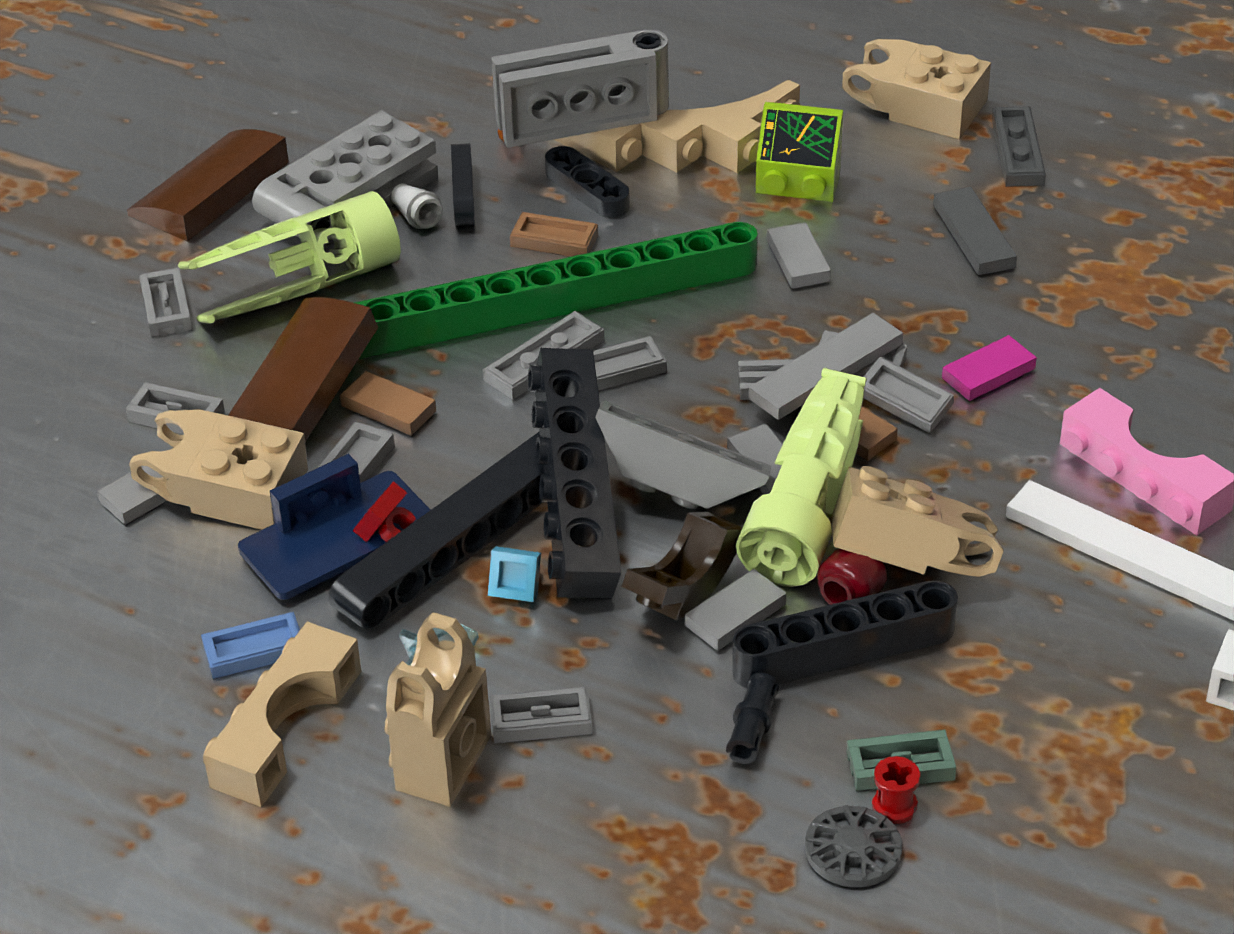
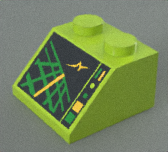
(799, 151)

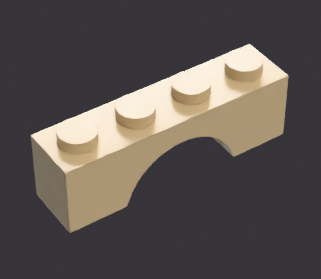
(311, 671)

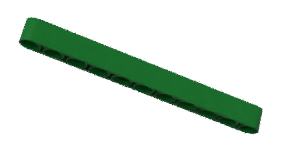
(561, 287)

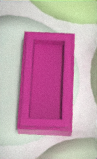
(989, 367)

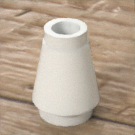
(417, 205)

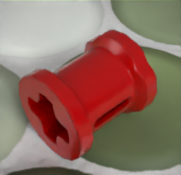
(896, 784)

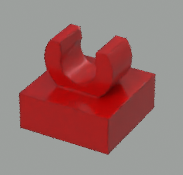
(384, 514)

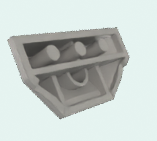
(676, 461)

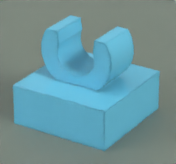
(514, 574)

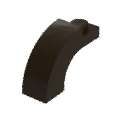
(690, 567)

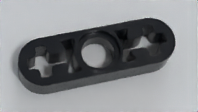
(462, 184)
(604, 196)

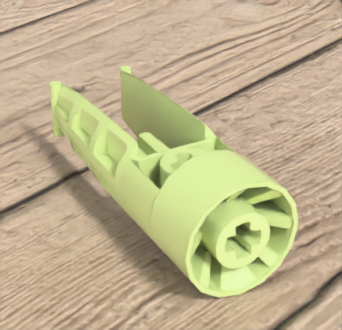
(361, 235)
(791, 524)

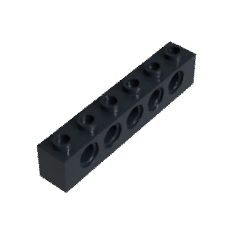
(574, 474)

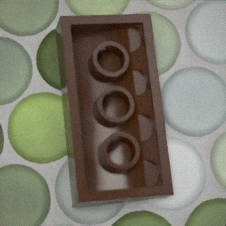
(212, 182)
(307, 364)

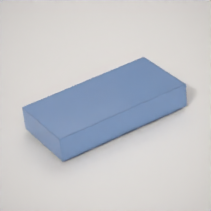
(248, 644)

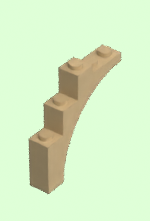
(679, 137)

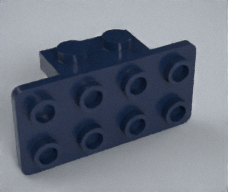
(316, 524)

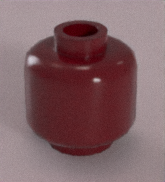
(850, 576)

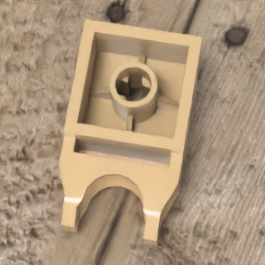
(922, 85)
(222, 465)
(910, 525)
(437, 714)

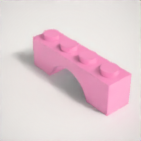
(1187, 489)

